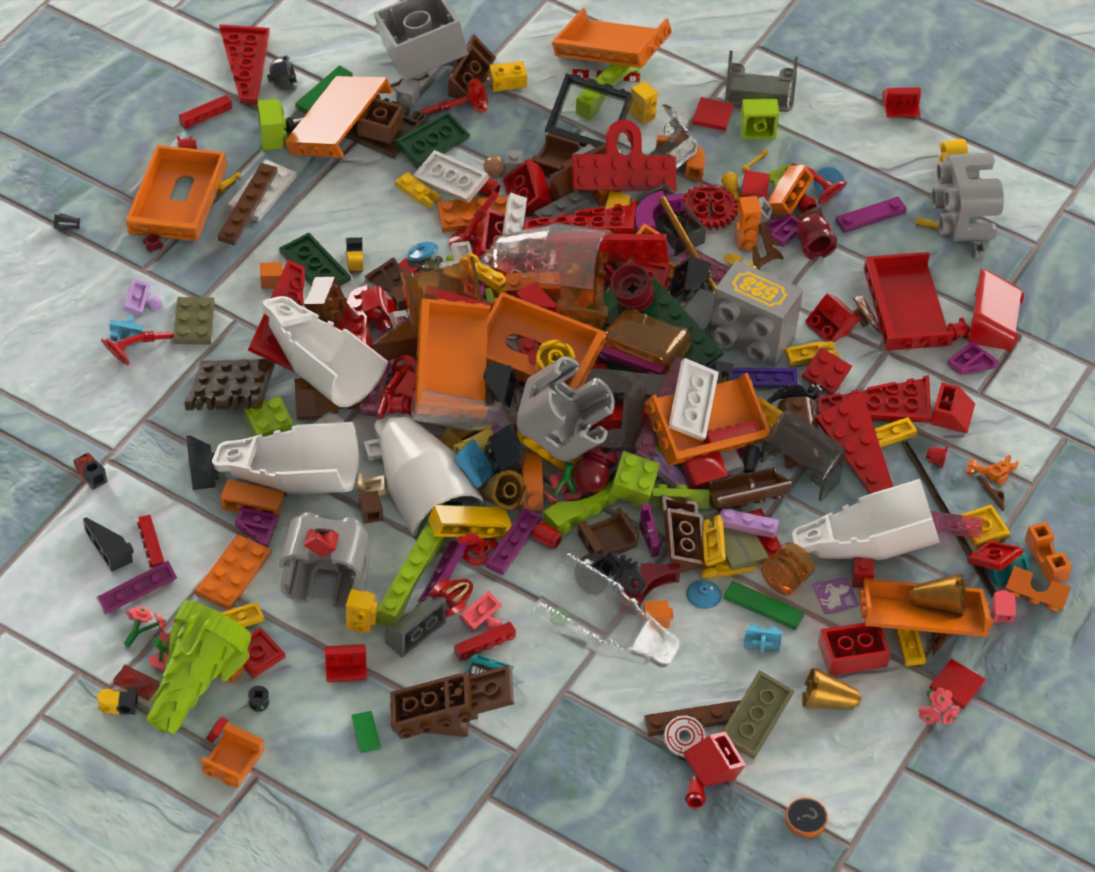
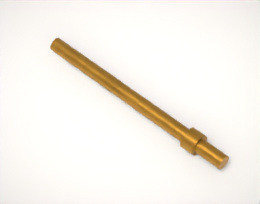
(682, 234)

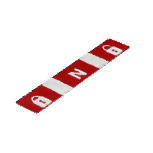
(593, 74)

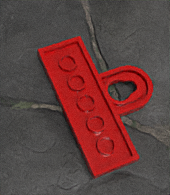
(620, 171)
(633, 249)

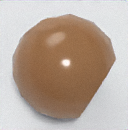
(494, 166)

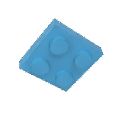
(474, 463)

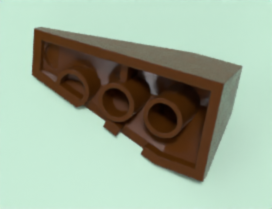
(397, 342)
(312, 403)

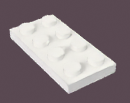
(451, 176)
(279, 184)
(693, 399)

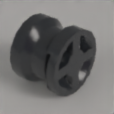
(258, 704)

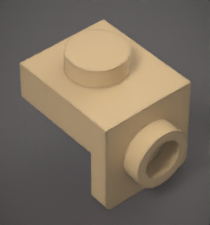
(372, 484)

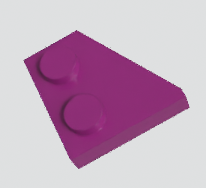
(783, 229)
(971, 360)
(257, 524)
(649, 531)

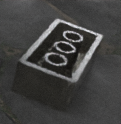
(691, 224)

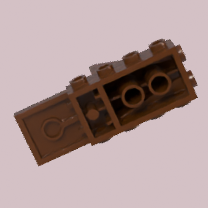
(449, 702)

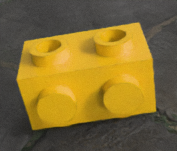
(508, 76)
(361, 611)

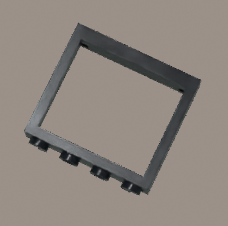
(591, 85)

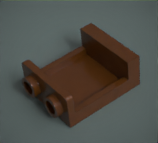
(554, 152)
(609, 535)

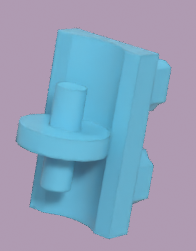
(124, 330)
(762, 638)

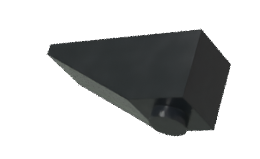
(109, 545)

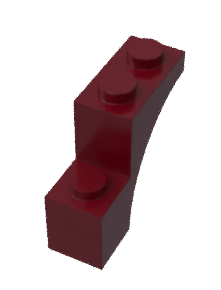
(654, 576)

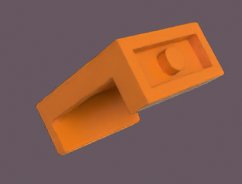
(233, 756)

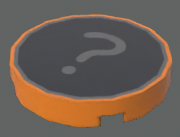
(806, 817)

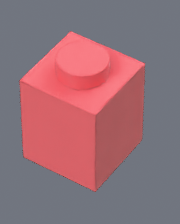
(1003, 606)

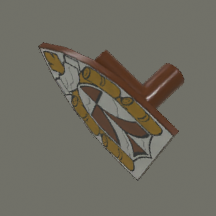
(865, 313)

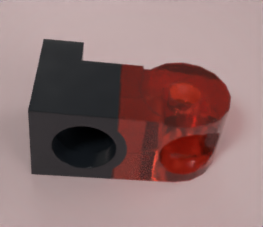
(91, 470)

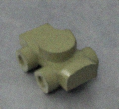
(428, 264)

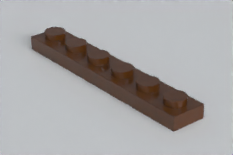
(247, 204)
(707, 715)

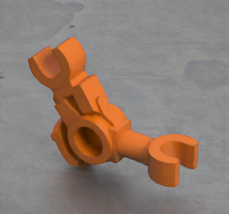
(994, 472)

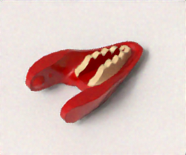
(455, 592)

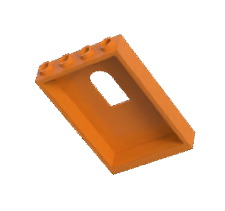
(175, 219)
(521, 318)

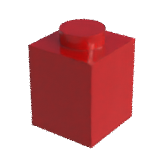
(861, 569)

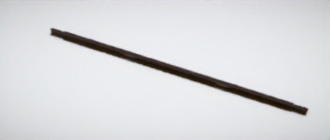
(943, 508)

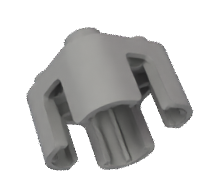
(967, 197)
(562, 416)
(303, 566)

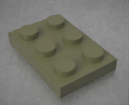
(194, 320)

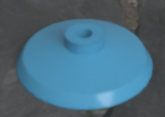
(831, 175)
(422, 251)
(703, 594)

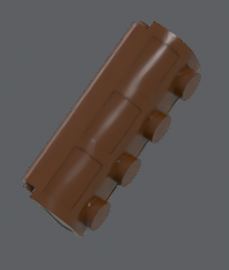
(803, 408)
(747, 488)

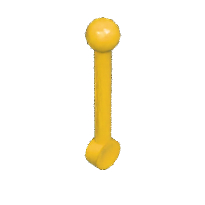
(764, 153)

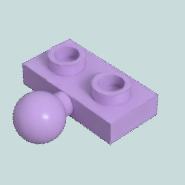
(138, 298)

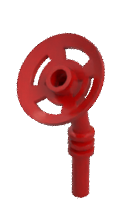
(478, 95)
(830, 189)
(467, 234)
(118, 348)
(397, 375)
(478, 548)

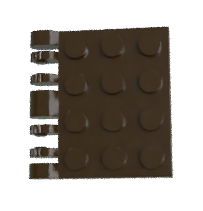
(390, 150)
(230, 383)

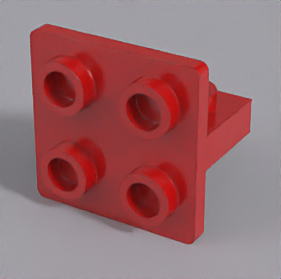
(902, 102)
(345, 663)

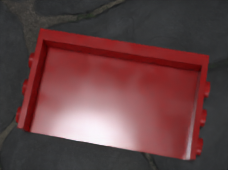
(906, 301)

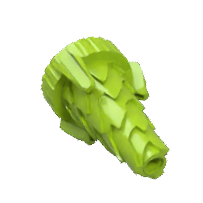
(199, 650)

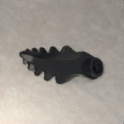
(797, 391)
(626, 572)

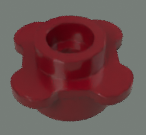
(153, 242)

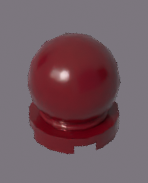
(816, 236)
(593, 470)

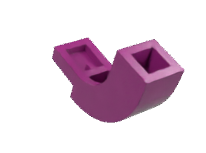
(652, 208)

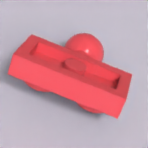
(482, 611)

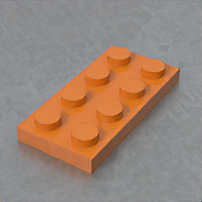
(457, 214)
(233, 572)

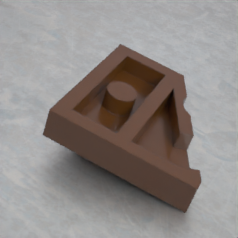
(386, 275)

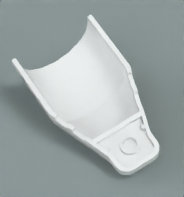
(323, 355)
(297, 460)
(419, 469)
(873, 528)

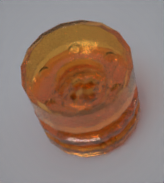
(787, 568)

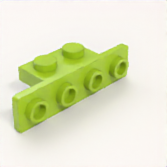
(680, 492)

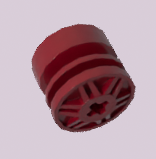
(632, 279)

